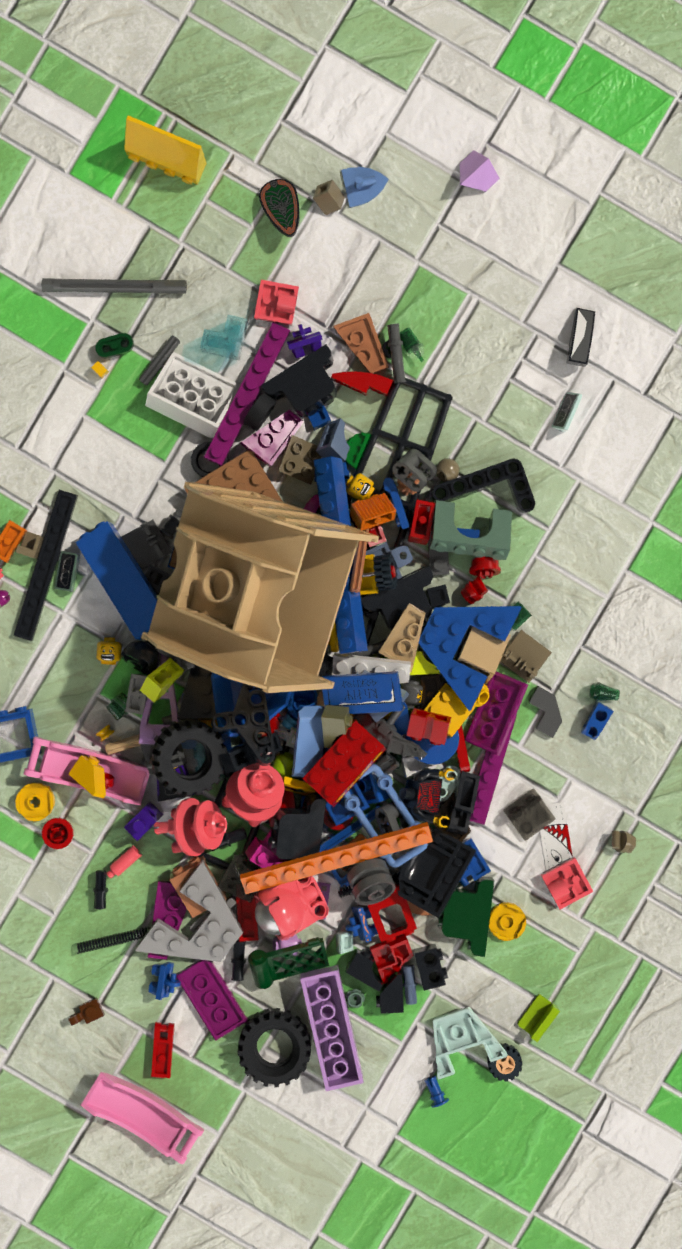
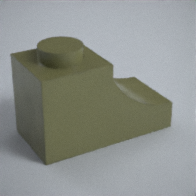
(334, 723)

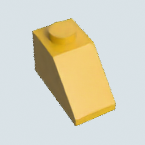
(89, 775)

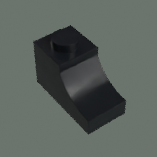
(361, 968)

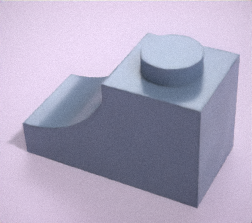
(333, 441)

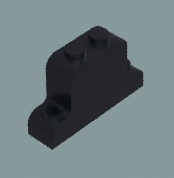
(305, 383)
(394, 601)
(298, 830)

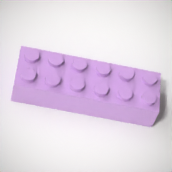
(331, 1028)

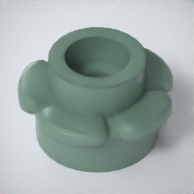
(350, 998)

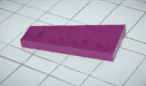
(168, 909)

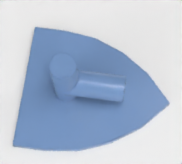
(362, 184)

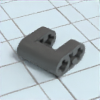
(408, 464)
(388, 814)

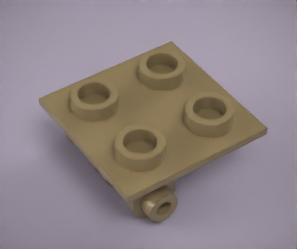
(299, 460)
(525, 656)

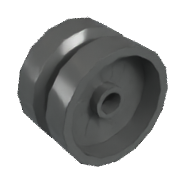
(371, 881)

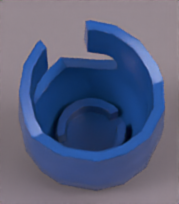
(300, 699)

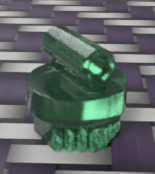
(118, 706)

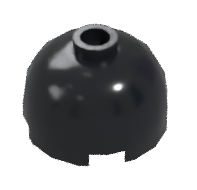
(142, 656)

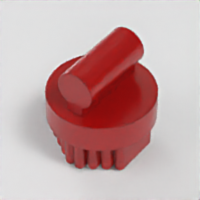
(474, 591)

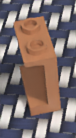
(178, 878)

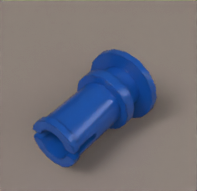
(435, 1091)

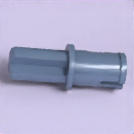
(409, 984)

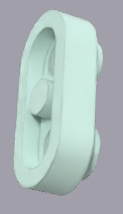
(449, 786)

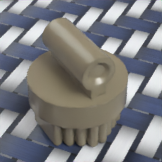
(623, 841)

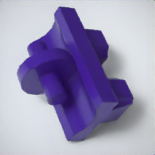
(297, 344)

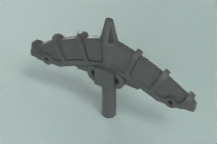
(387, 735)

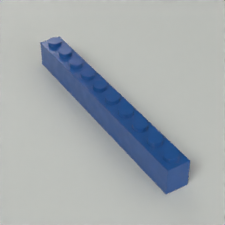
(334, 506)

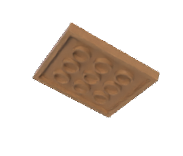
(241, 473)

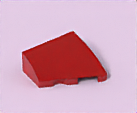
(391, 956)

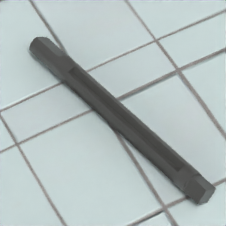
(114, 286)

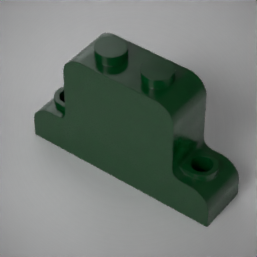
(469, 915)

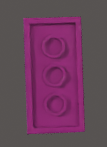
(496, 716)
(212, 998)

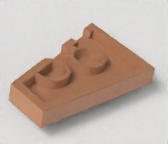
(363, 341)

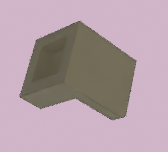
(328, 197)
(31, 545)

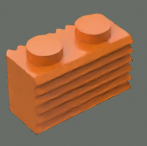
(372, 511)

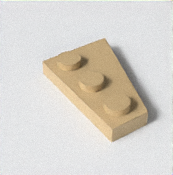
(405, 636)

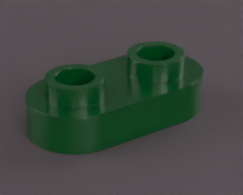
(114, 343)

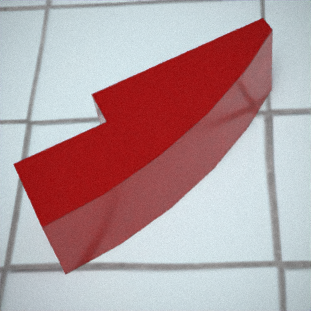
(363, 381)

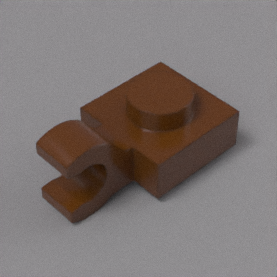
(88, 1011)

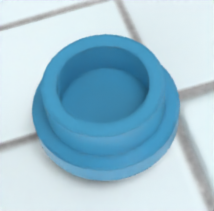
(288, 721)

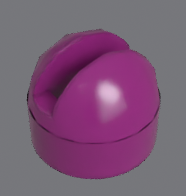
(4, 597)

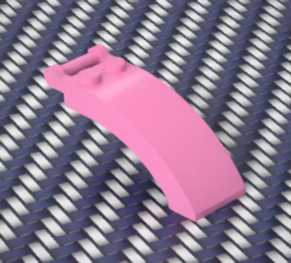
(61, 757)
(141, 1114)

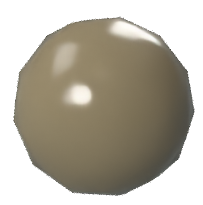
(447, 469)

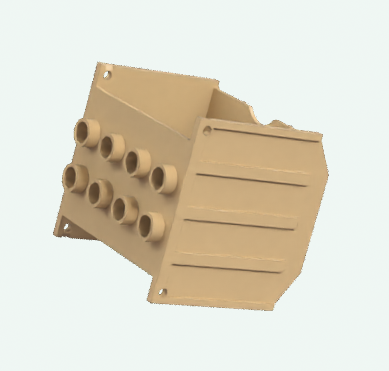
(254, 588)

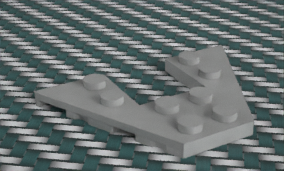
(214, 934)

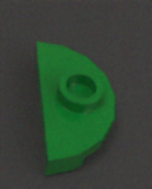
(357, 445)

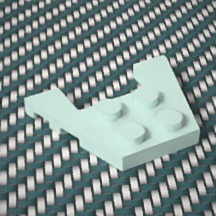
(459, 1032)

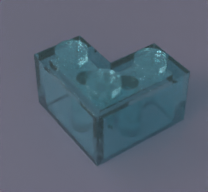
(228, 343)

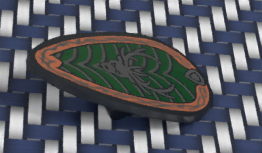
(281, 205)

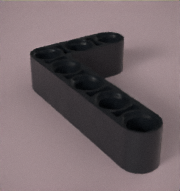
(486, 480)

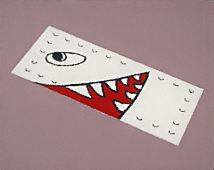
(556, 838)

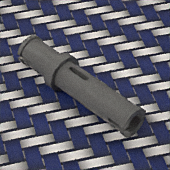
(396, 353)

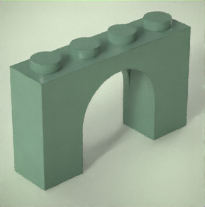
(447, 537)

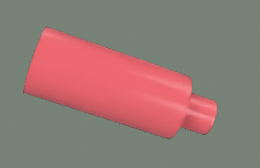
(124, 861)

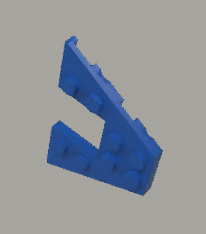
(445, 633)

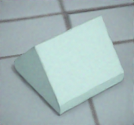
(344, 941)

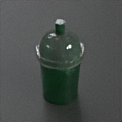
(412, 345)

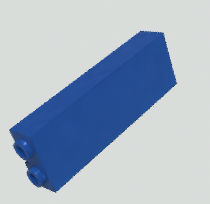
(120, 576)

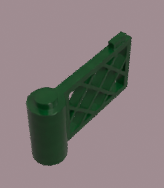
(265, 968)

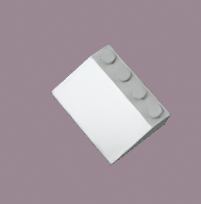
(192, 395)

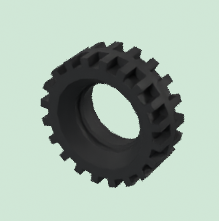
(274, 1072)

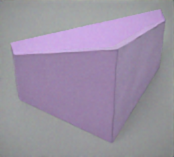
(477, 172)

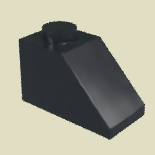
(391, 995)

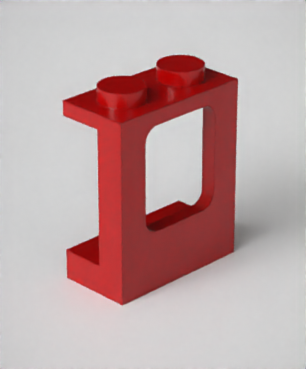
(391, 900)

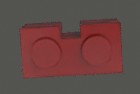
(428, 726)

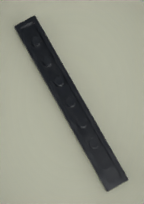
(45, 565)

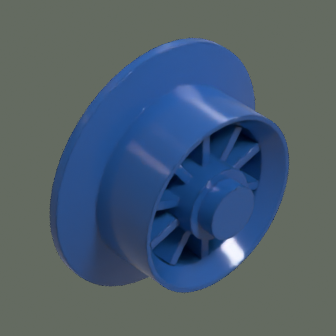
(437, 753)

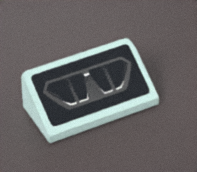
(566, 411)

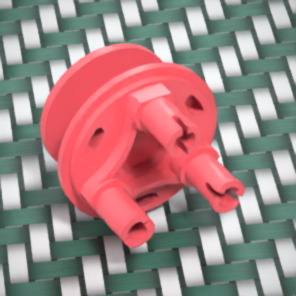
(254, 793)
(195, 826)

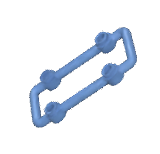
(385, 783)

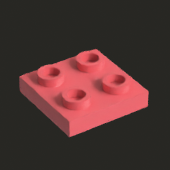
(276, 302)
(567, 883)

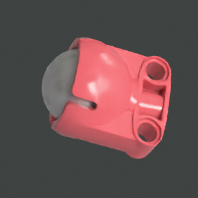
(289, 907)

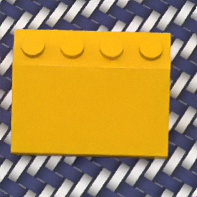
(164, 151)

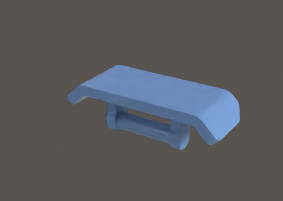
(308, 741)

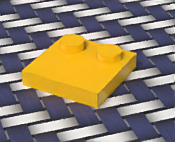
(449, 704)

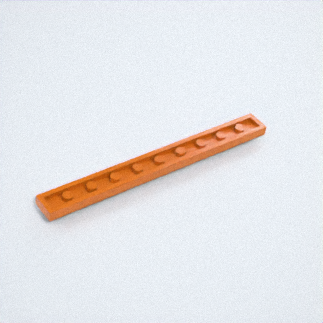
(336, 858)

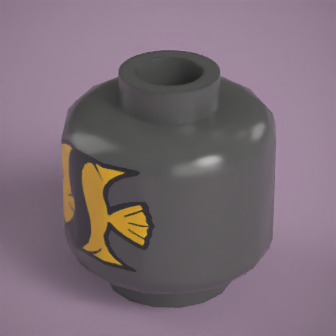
(415, 693)

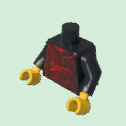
(423, 795)

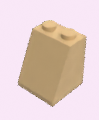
(481, 652)

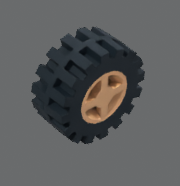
(507, 1068)

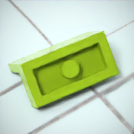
(538, 1017)

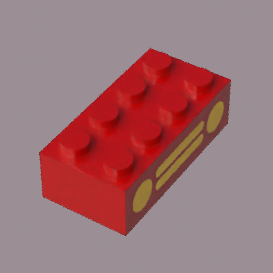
(344, 763)

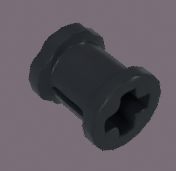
(170, 527)

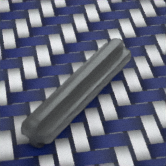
(159, 360)

